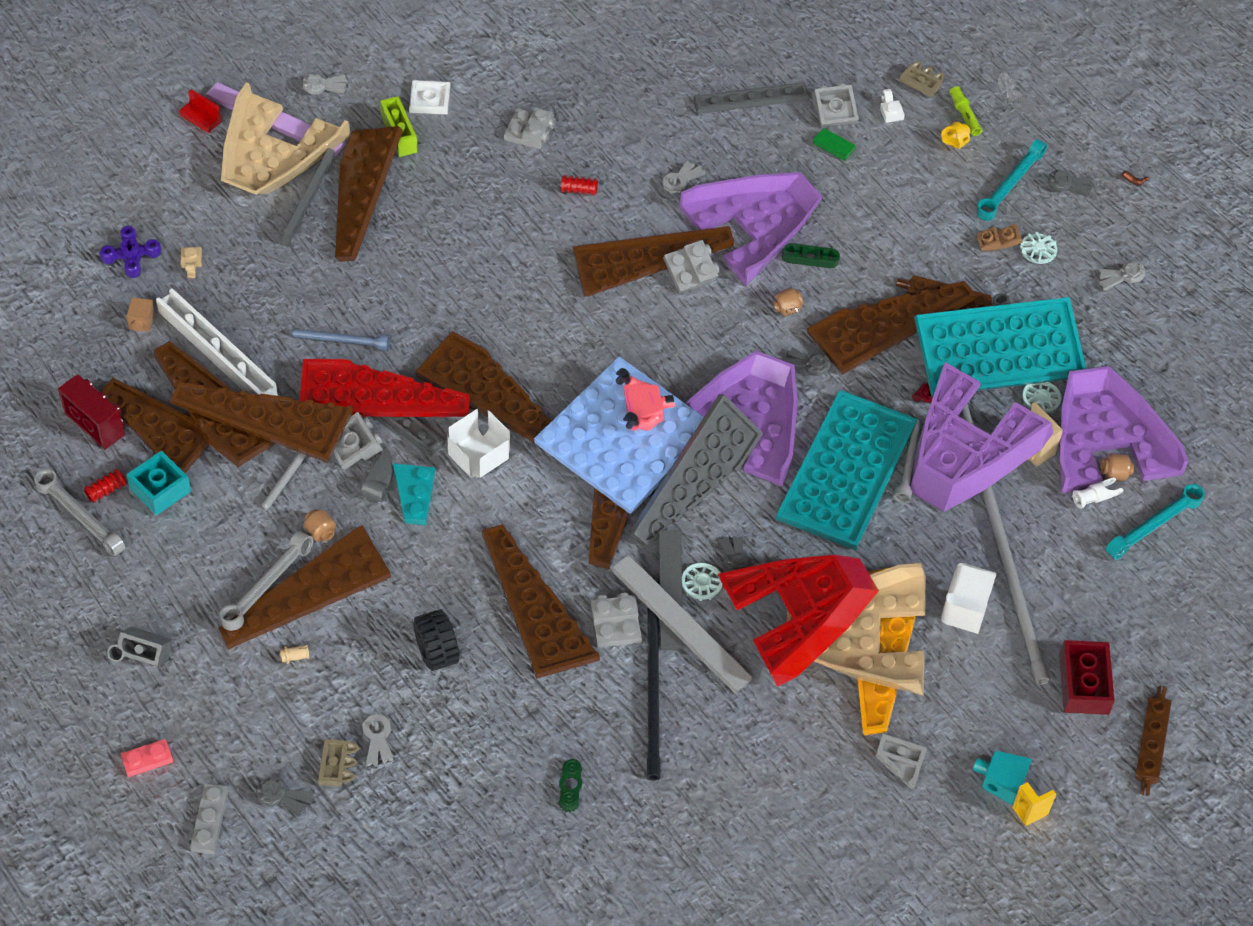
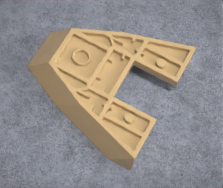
(264, 162)
(858, 648)

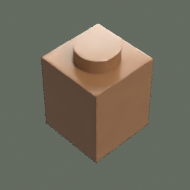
(140, 314)

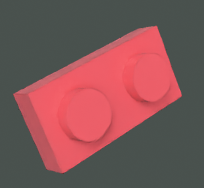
(146, 757)

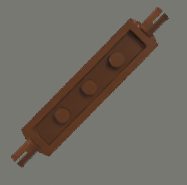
(919, 283)
(1153, 740)

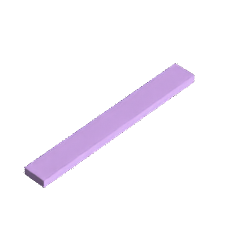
(284, 124)

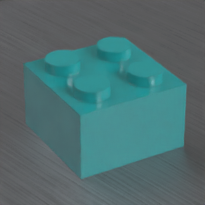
(158, 482)

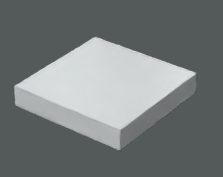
(429, 97)

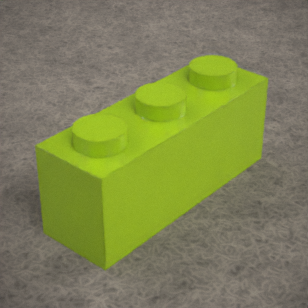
(394, 115)

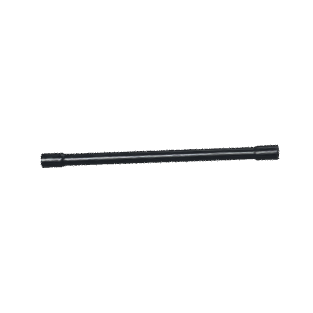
(653, 759)

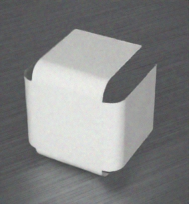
(476, 452)
(968, 597)

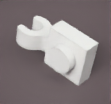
(891, 109)

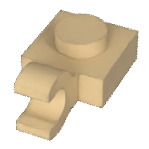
(190, 259)

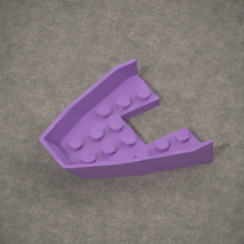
(764, 205)
(768, 397)
(1109, 414)
(962, 460)

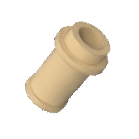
(294, 653)

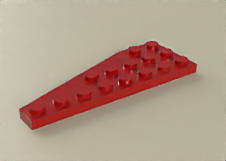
(377, 392)

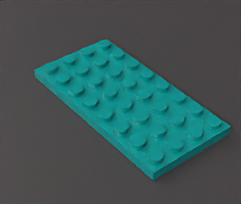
(1003, 343)
(847, 470)

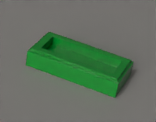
(834, 144)

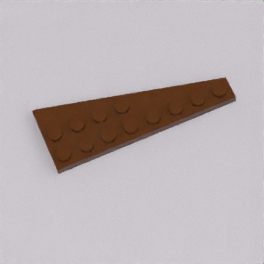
(623, 261)
(287, 422)
(606, 530)
(541, 619)

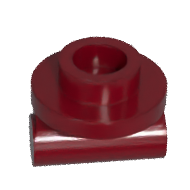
(923, 394)

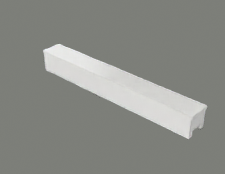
(214, 345)

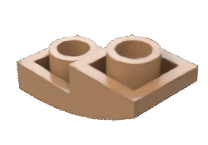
(1003, 238)

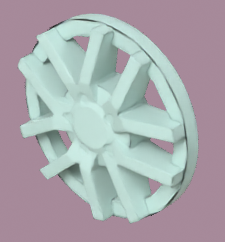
(1038, 248)
(1042, 396)
(701, 581)

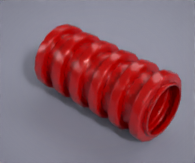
(579, 185)
(105, 485)

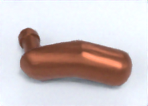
(1131, 178)

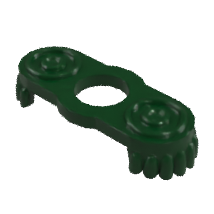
(570, 797)

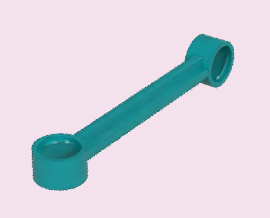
(1034, 153)
(1121, 545)

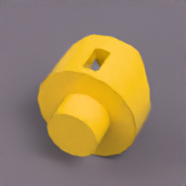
(957, 136)

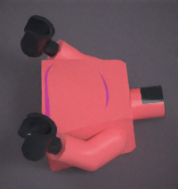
(642, 402)

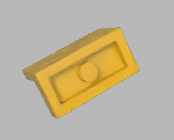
(1030, 806)

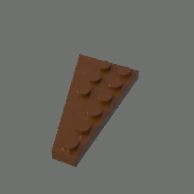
(158, 424)

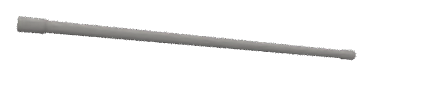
(1037, 665)

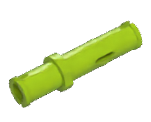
(962, 105)

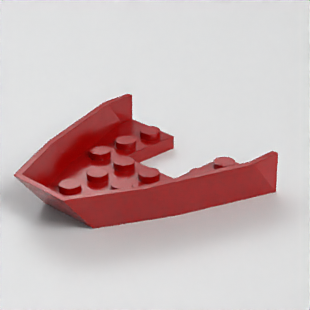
(821, 597)

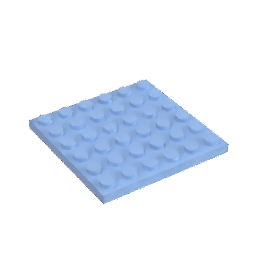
(607, 455)

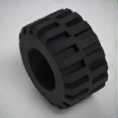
(436, 640)

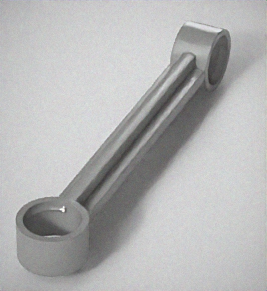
(110, 541)
(299, 545)

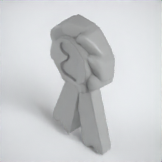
(316, 84)
(677, 181)
(1130, 272)
(377, 730)

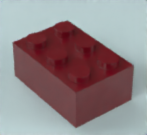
(91, 411)
(1086, 677)

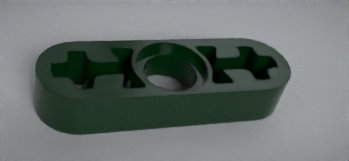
(825, 262)

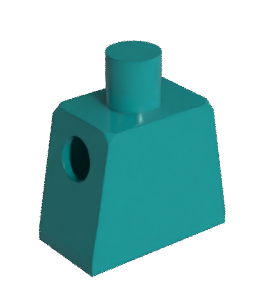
(1003, 774)

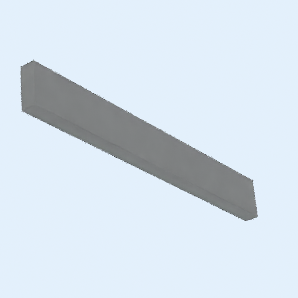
(681, 624)

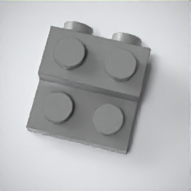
(835, 105)
(530, 127)
(691, 266)
(357, 442)
(615, 620)

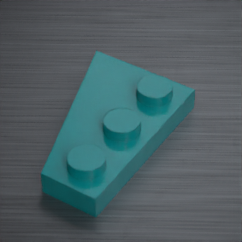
(415, 491)

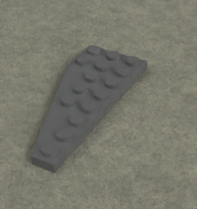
(709, 457)

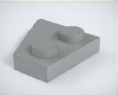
(901, 758)

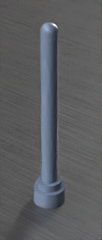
(381, 342)

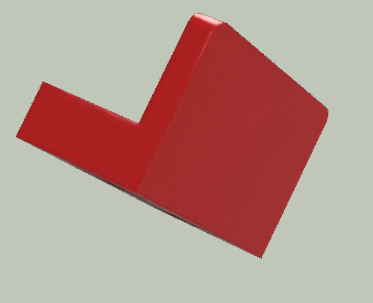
(201, 112)

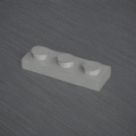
(209, 819)

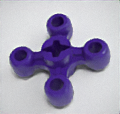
(130, 251)

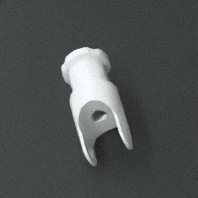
(1095, 493)

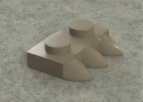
(922, 79)
(335, 761)

